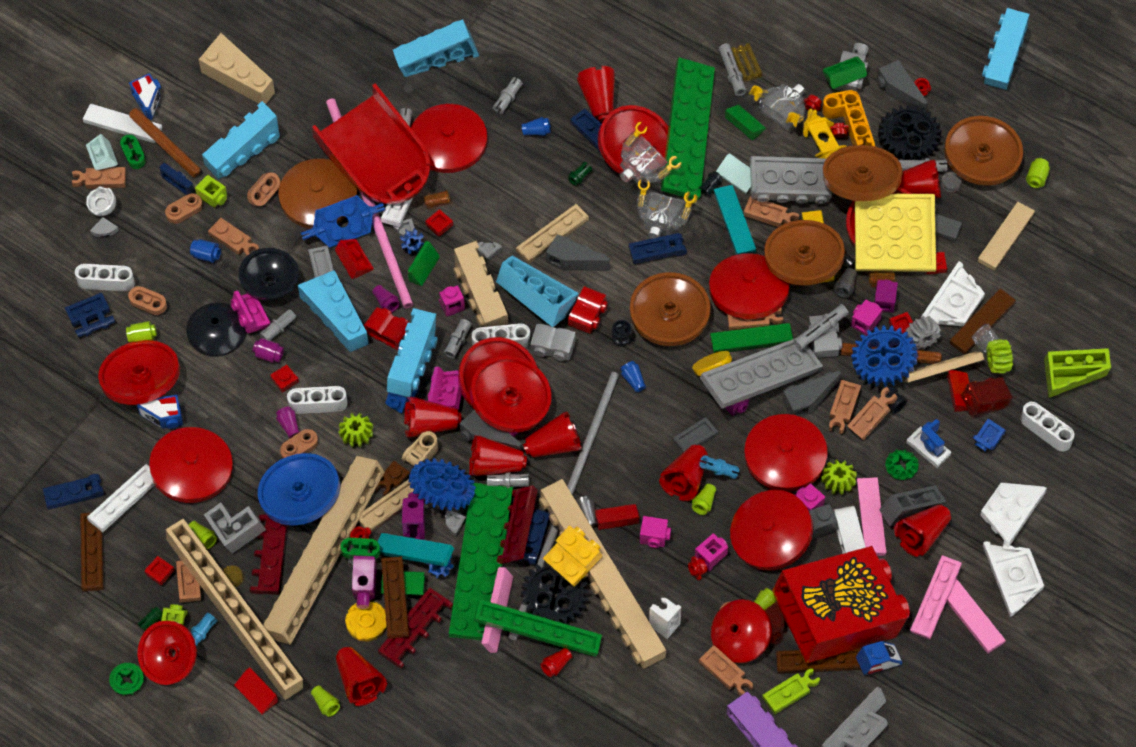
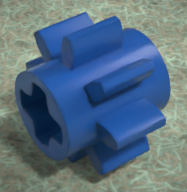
(412, 234)
(438, 569)

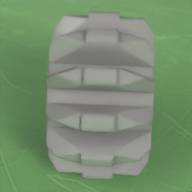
(924, 332)

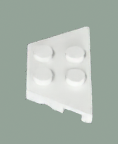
(955, 299)
(1011, 508)
(1014, 574)

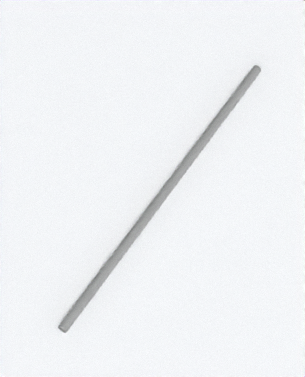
(578, 469)

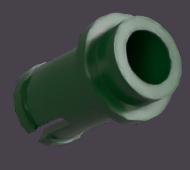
(575, 177)
(152, 617)

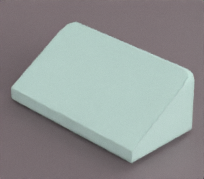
(101, 153)
(735, 173)

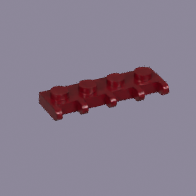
(519, 524)
(271, 557)
(418, 619)

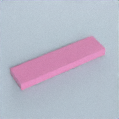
(870, 514)
(499, 596)
(936, 597)
(974, 618)

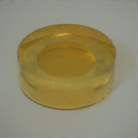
(234, 575)

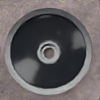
(268, 265)
(217, 338)

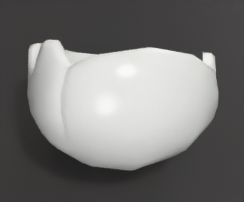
(101, 201)

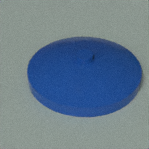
(299, 489)

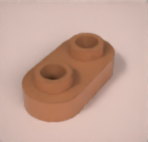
(263, 191)
(184, 208)
(148, 300)
(299, 444)

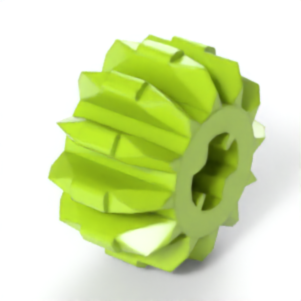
(999, 356)
(359, 423)
(834, 471)

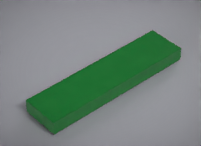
(751, 338)

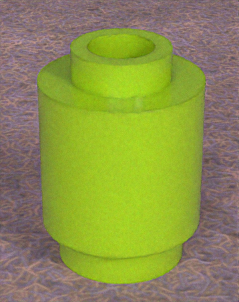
(1038, 173)
(141, 332)

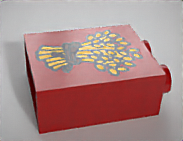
(840, 603)

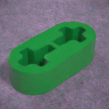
(136, 150)
(360, 547)

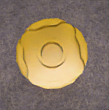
(711, 362)
(366, 623)

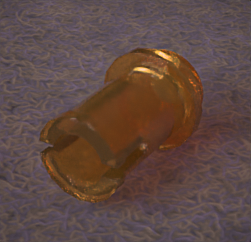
(436, 199)
(874, 277)

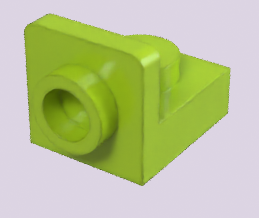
(174, 613)

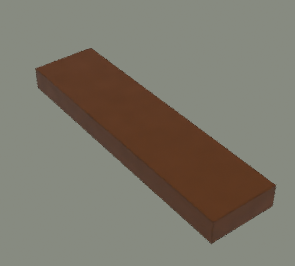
(988, 314)
(91, 555)
(394, 597)
(794, 662)

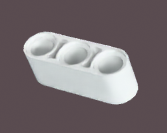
(113, 281)
(507, 331)
(325, 405)
(1050, 435)
(848, 529)

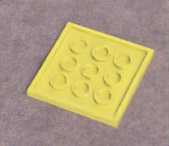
(896, 234)

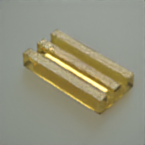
(741, 49)

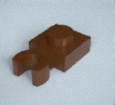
(393, 477)

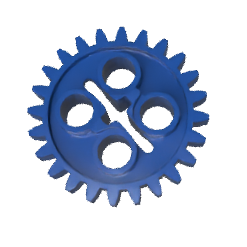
(884, 356)
(441, 484)

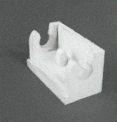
(665, 620)

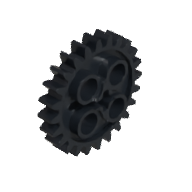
(909, 133)
(536, 589)

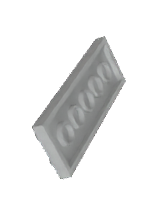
(760, 373)

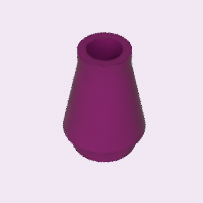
(386, 298)
(288, 421)

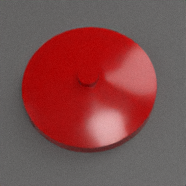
(621, 123)
(452, 137)
(747, 287)
(482, 352)
(139, 372)
(510, 394)
(785, 452)
(190, 464)
(771, 530)

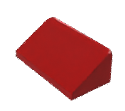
(353, 258)
(957, 383)
(617, 516)
(256, 691)

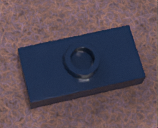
(176, 179)

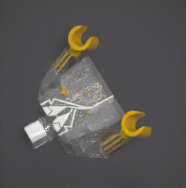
(781, 104)
(643, 161)
(662, 212)

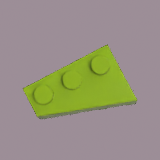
(1074, 368)

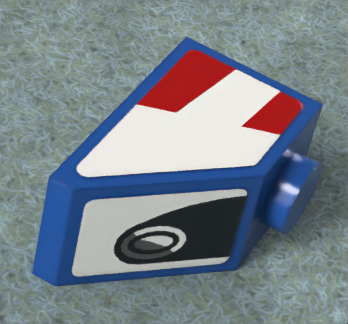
(146, 94)
(163, 412)
(878, 657)

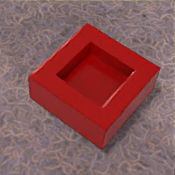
(439, 223)
(941, 266)
(901, 321)
(284, 378)
(159, 570)

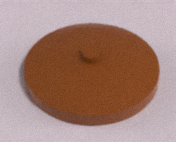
(983, 150)
(862, 173)
(312, 187)
(804, 252)
(669, 309)

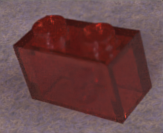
(986, 395)

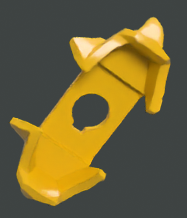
(818, 125)

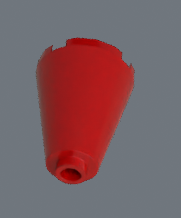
(598, 90)
(922, 179)
(429, 416)
(554, 438)
(494, 458)
(684, 474)
(922, 529)
(359, 677)

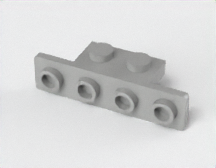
(861, 725)

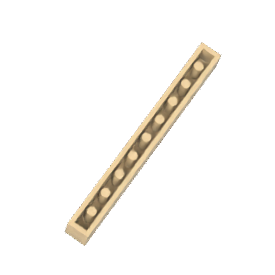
(323, 550)
(606, 579)
(234, 609)

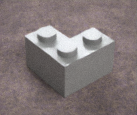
(235, 530)

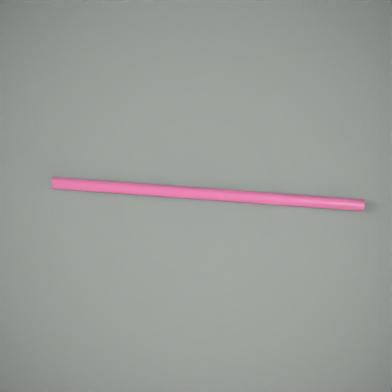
(380, 232)

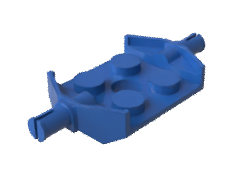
(358, 216)

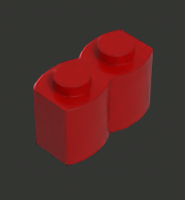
(587, 310)
(386, 327)

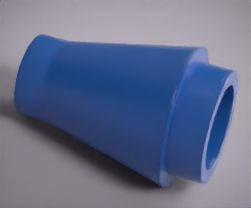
(537, 127)
(632, 374)

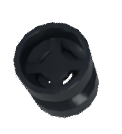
(619, 329)
(899, 403)

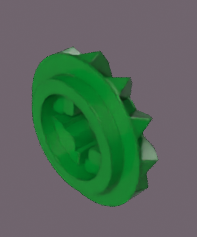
(898, 471)
(126, 670)

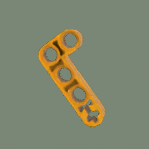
(849, 111)

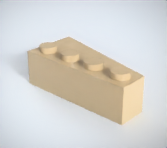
(235, 70)
(479, 286)

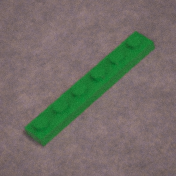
(537, 628)

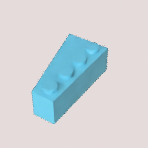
(436, 49)
(1006, 49)
(242, 142)
(537, 290)
(333, 306)
(413, 353)

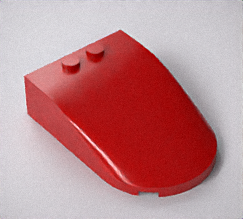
(377, 151)

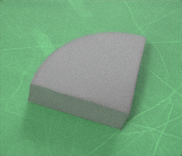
(406, 224)
(104, 228)
(489, 250)
(454, 521)

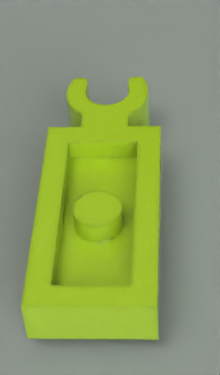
(789, 691)

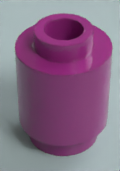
(268, 350)

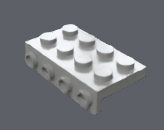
(788, 179)

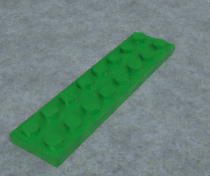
(688, 127)
(478, 557)

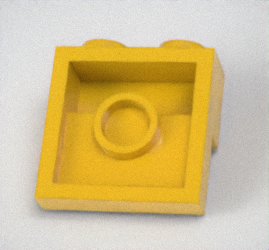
(573, 555)

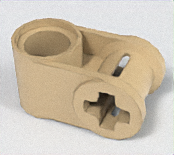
(420, 452)

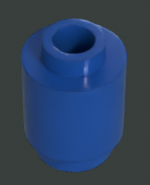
(205, 250)

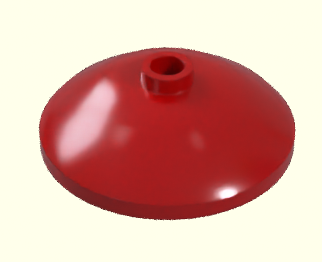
(752, 633)
(156, 652)

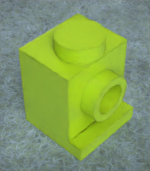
(211, 191)

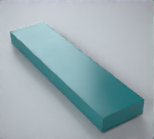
(734, 220)
(415, 549)

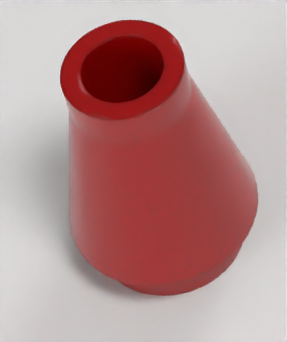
(554, 663)

